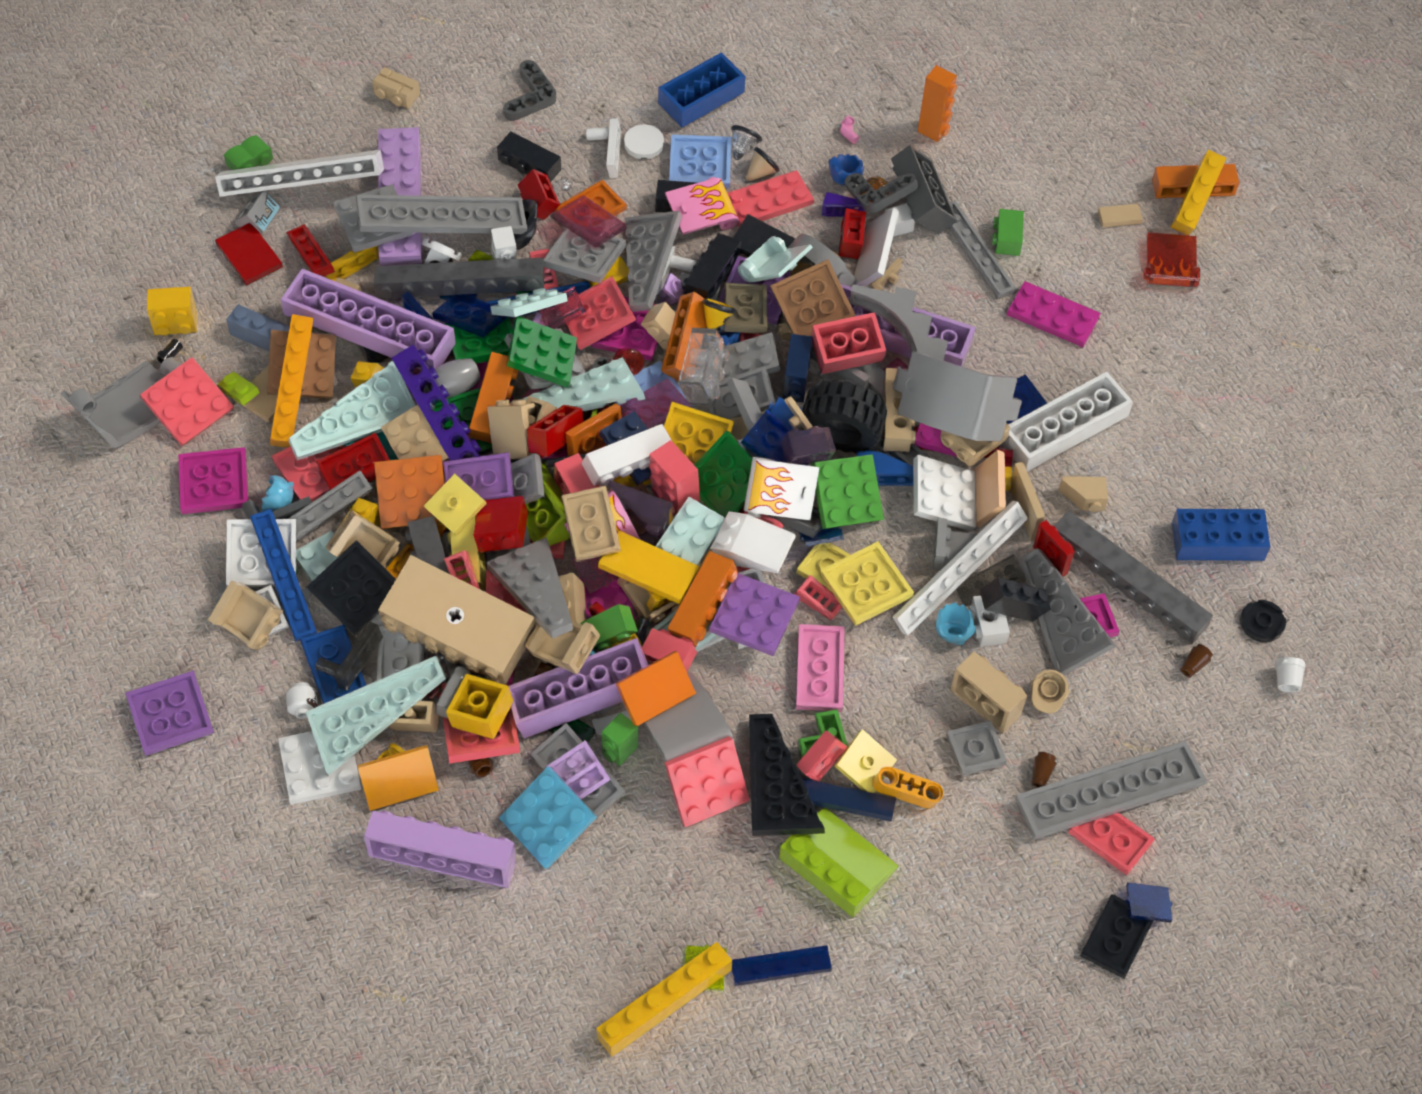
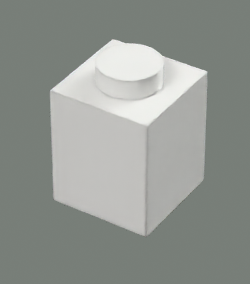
(904, 222)

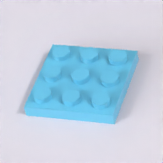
(547, 817)

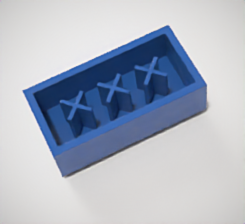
(701, 89)
(1221, 534)

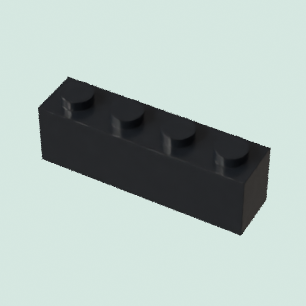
(713, 266)

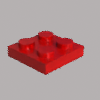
(1054, 546)

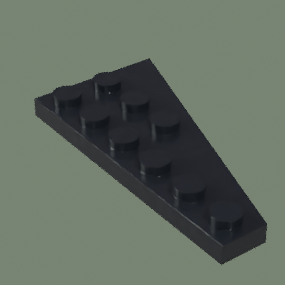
(777, 790)

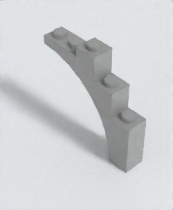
(898, 311)

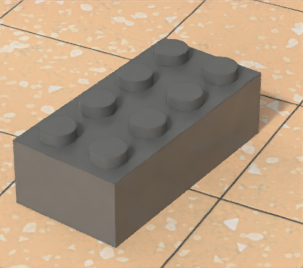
(929, 200)

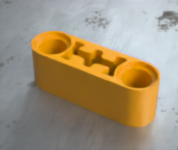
(915, 796)

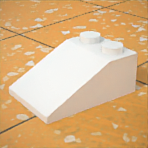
(752, 542)

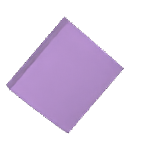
(581, 770)

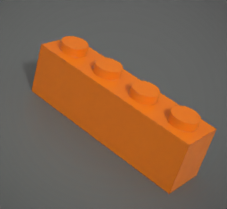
(937, 103)
(1174, 181)
(688, 315)
(494, 387)
(703, 598)

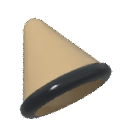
(761, 165)

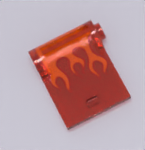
(1172, 260)

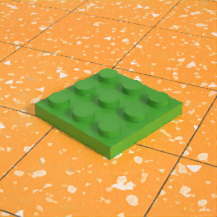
(848, 492)

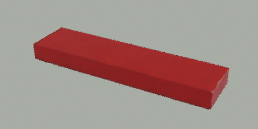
(310, 251)

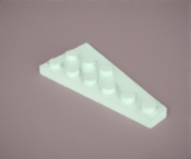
(595, 388)
(356, 414)
(359, 716)

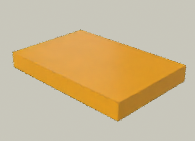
(398, 777)

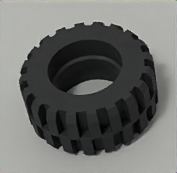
(850, 412)

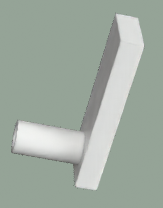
(613, 134)
(674, 262)

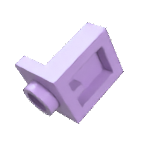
(671, 290)

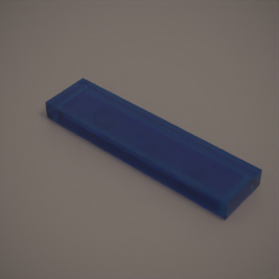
(781, 965)

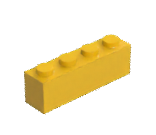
(1198, 192)

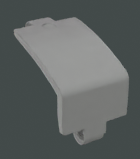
(956, 398)
(118, 409)
(688, 724)

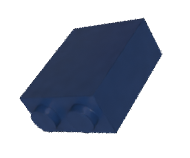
(797, 367)

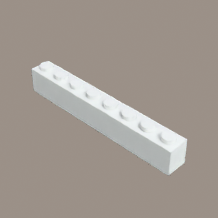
(299, 173)

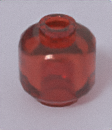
(633, 359)

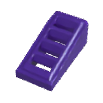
(835, 205)

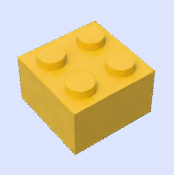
(172, 310)
(479, 706)

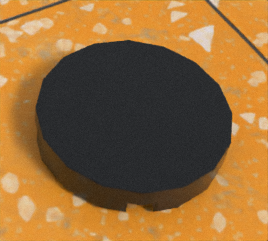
(1263, 621)

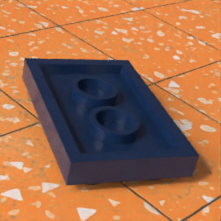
(622, 429)

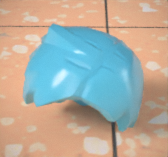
(278, 493)
(955, 623)

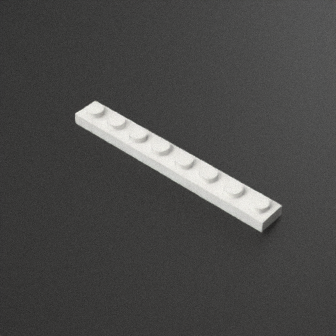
(960, 568)

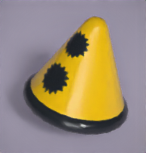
(716, 313)

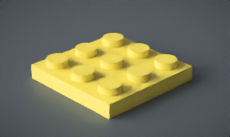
(866, 583)

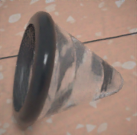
(743, 140)

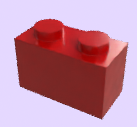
(539, 188)

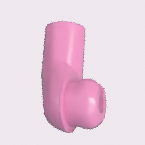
(846, 129)

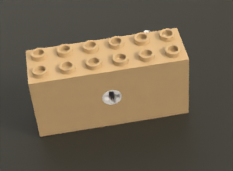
(456, 620)

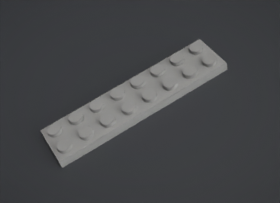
(439, 214)
(1110, 790)

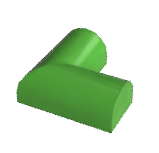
(825, 721)

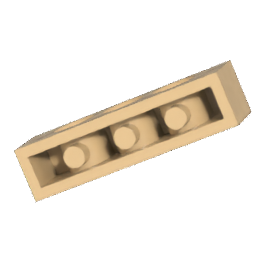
(894, 437)

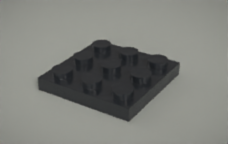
(353, 587)

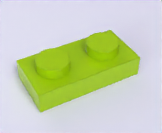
(238, 388)

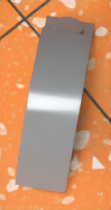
(821, 253)

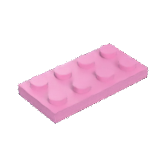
(820, 668)

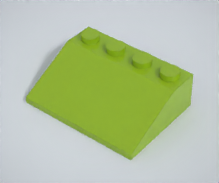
(838, 863)

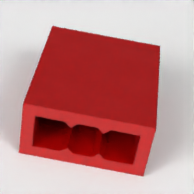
(501, 524)

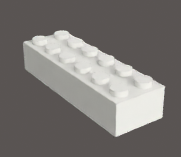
(1067, 421)

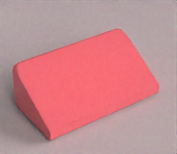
(821, 756)

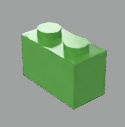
(1008, 232)
(613, 626)
(619, 739)

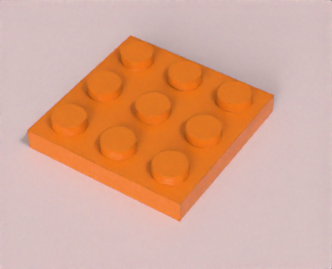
(406, 487)

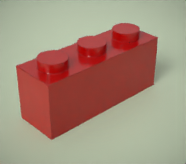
(549, 432)

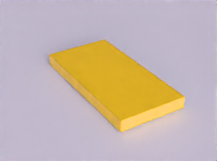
(650, 568)

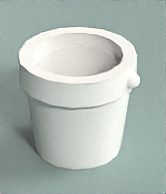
(1289, 674)

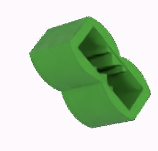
(250, 153)

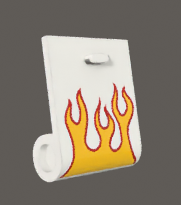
(778, 488)

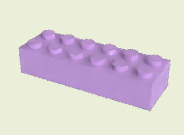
(566, 696)
(440, 848)

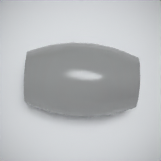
(457, 376)

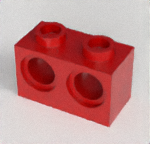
(852, 233)

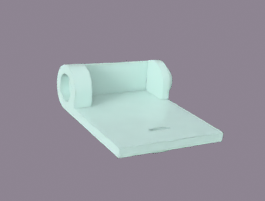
(771, 260)

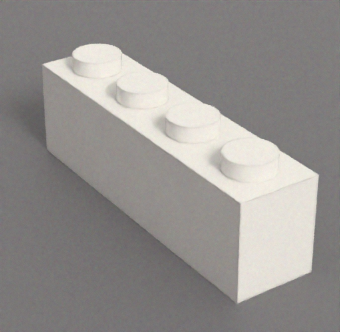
(624, 455)

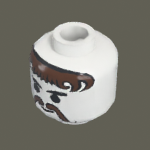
(300, 698)

